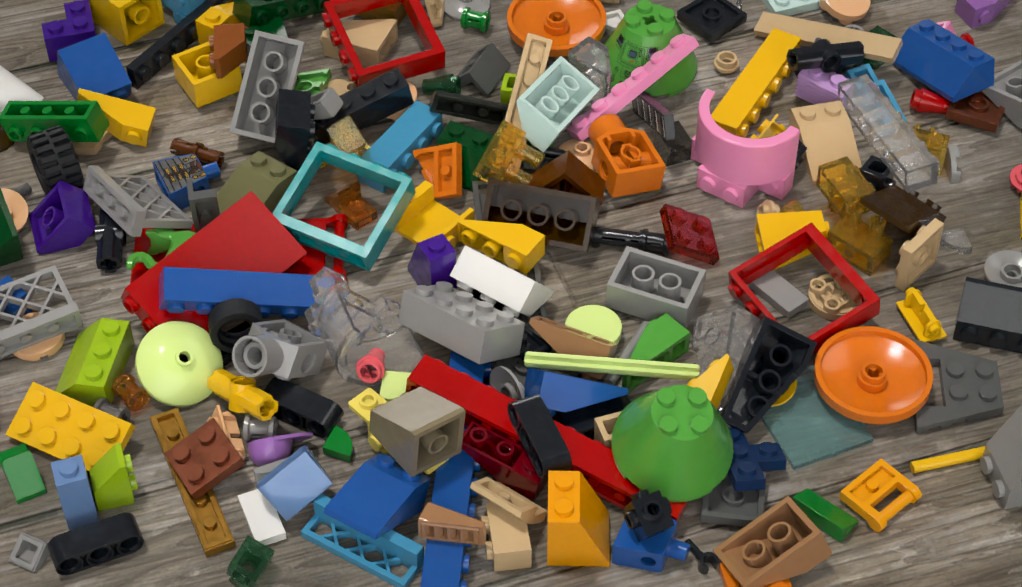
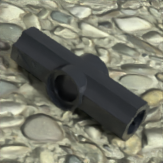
(825, 55)
(109, 242)

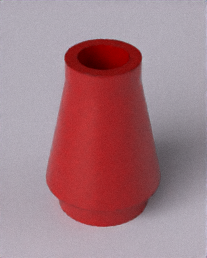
(928, 102)

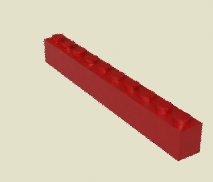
(489, 409)

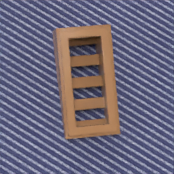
(450, 526)

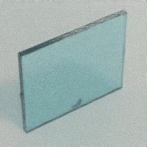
(810, 428)

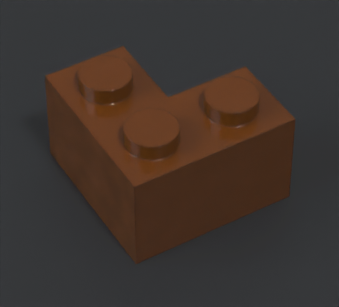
(569, 175)

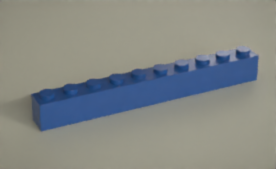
(446, 560)

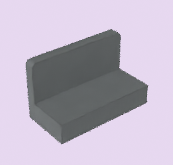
(484, 69)
(203, 205)

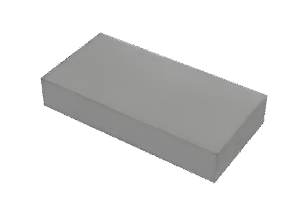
(780, 293)

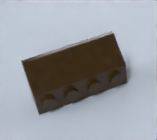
(560, 215)

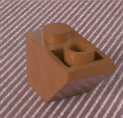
(229, 48)

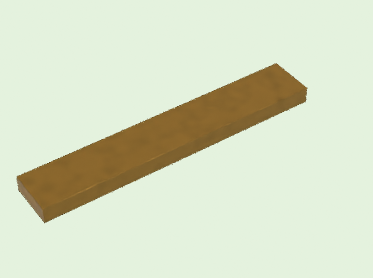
(205, 511)

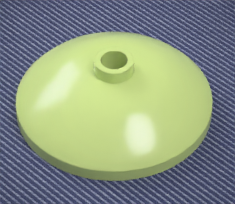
(165, 374)

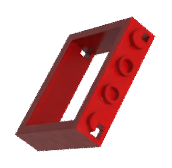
(409, 66)
(812, 239)

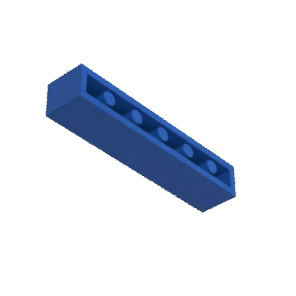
(205, 288)

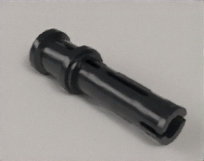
(642, 240)

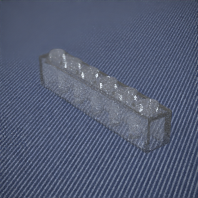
(888, 133)

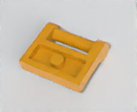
(873, 487)

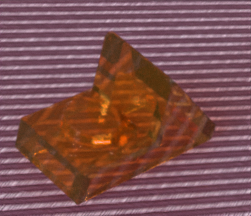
(350, 202)

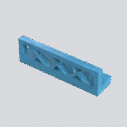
(392, 545)

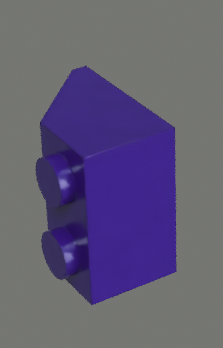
(62, 219)

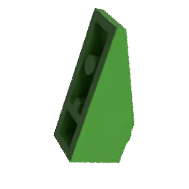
(661, 341)

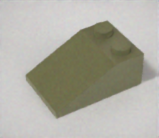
(262, 176)

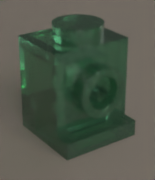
(252, 554)

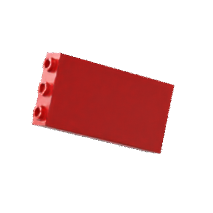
(237, 240)

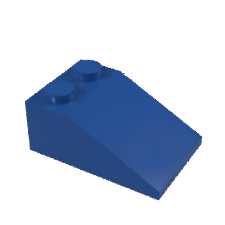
(568, 392)
(378, 497)

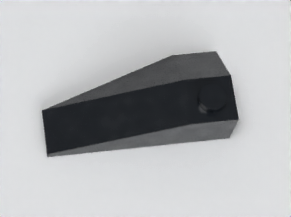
(765, 371)

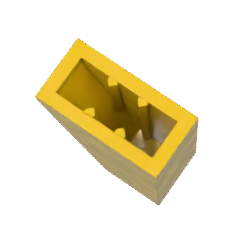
(774, 227)

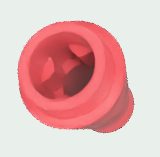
(371, 366)

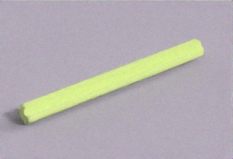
(611, 365)

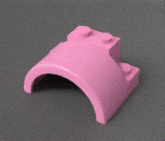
(741, 166)

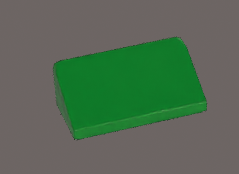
(825, 514)

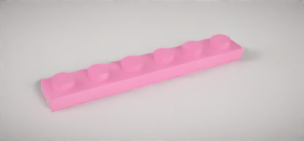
(632, 87)

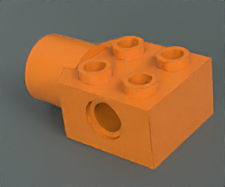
(624, 157)

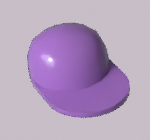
(274, 448)

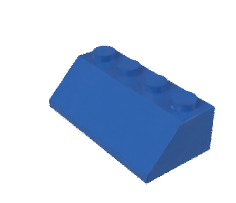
(944, 61)

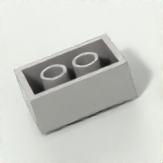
(655, 285)

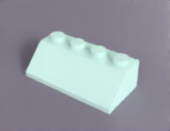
(553, 103)

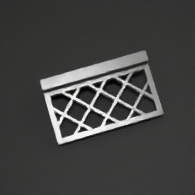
(133, 202)
(49, 321)

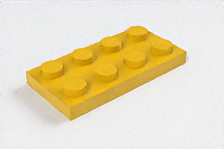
(66, 426)

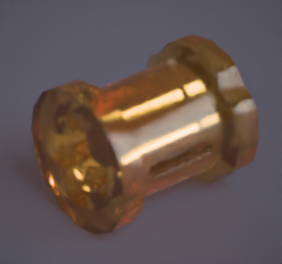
(130, 392)

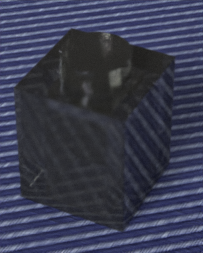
(676, 149)

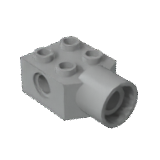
(279, 350)

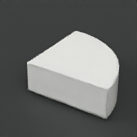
(613, 19)

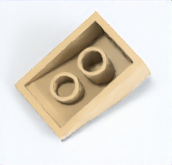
(825, 133)

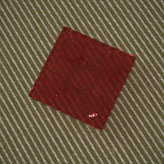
(689, 234)

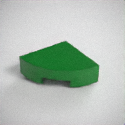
(339, 445)

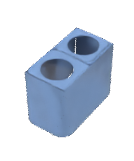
(294, 483)

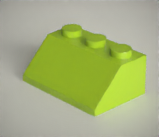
(97, 361)

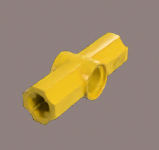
(242, 394)

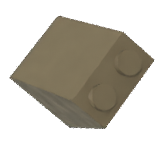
(419, 429)

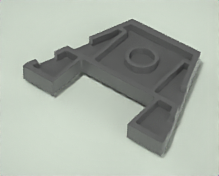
(967, 386)

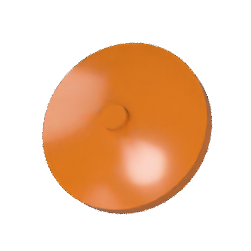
(560, 20)
(873, 375)

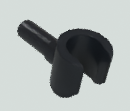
(703, 557)

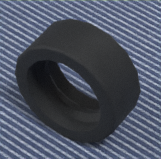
(228, 310)

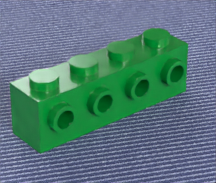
(80, 119)

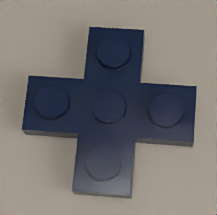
(751, 460)

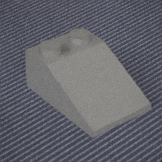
(1004, 461)

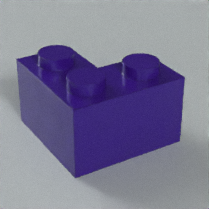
(74, 29)

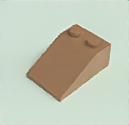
(774, 547)

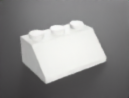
(499, 283)

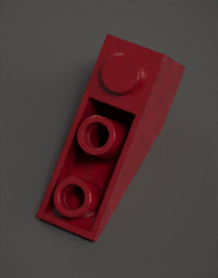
(503, 460)

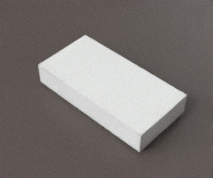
(261, 518)

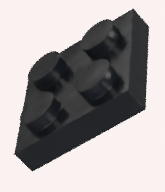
(711, 17)

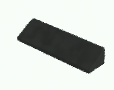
(467, 107)

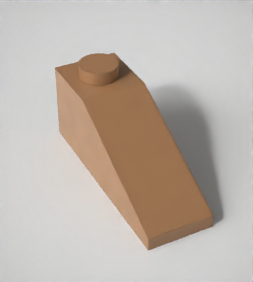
(574, 342)

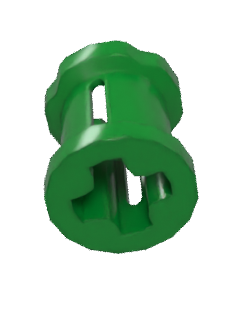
(475, 19)

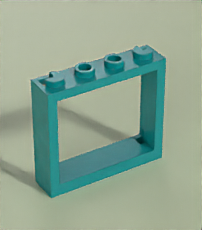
(329, 243)

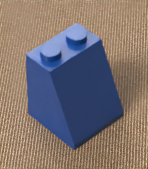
(93, 67)

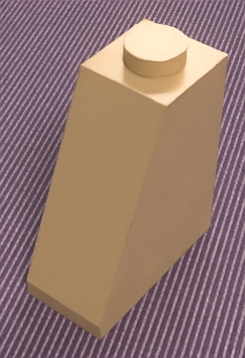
(369, 38)

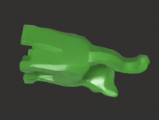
(161, 241)

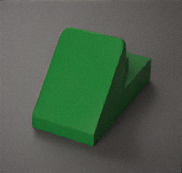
(21, 473)

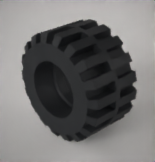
(54, 158)

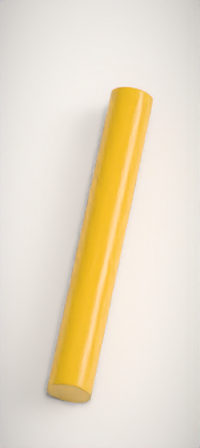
(946, 460)

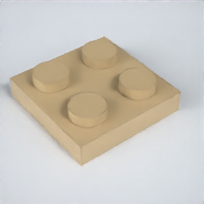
(918, 254)

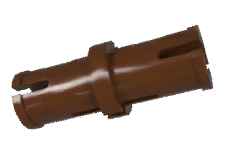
(203, 153)

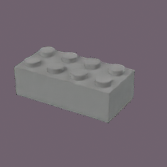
(461, 322)

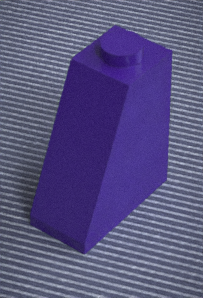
(433, 261)

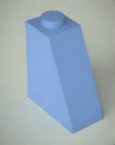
(74, 491)

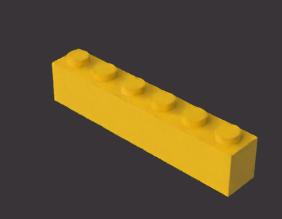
(756, 84)

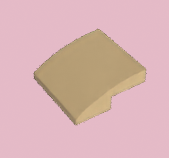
(509, 500)

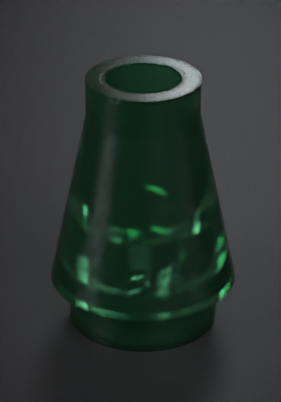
(446, 83)

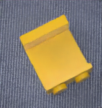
(428, 218)

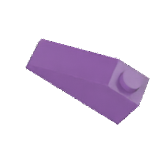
(979, 12)

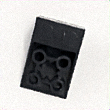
(294, 126)

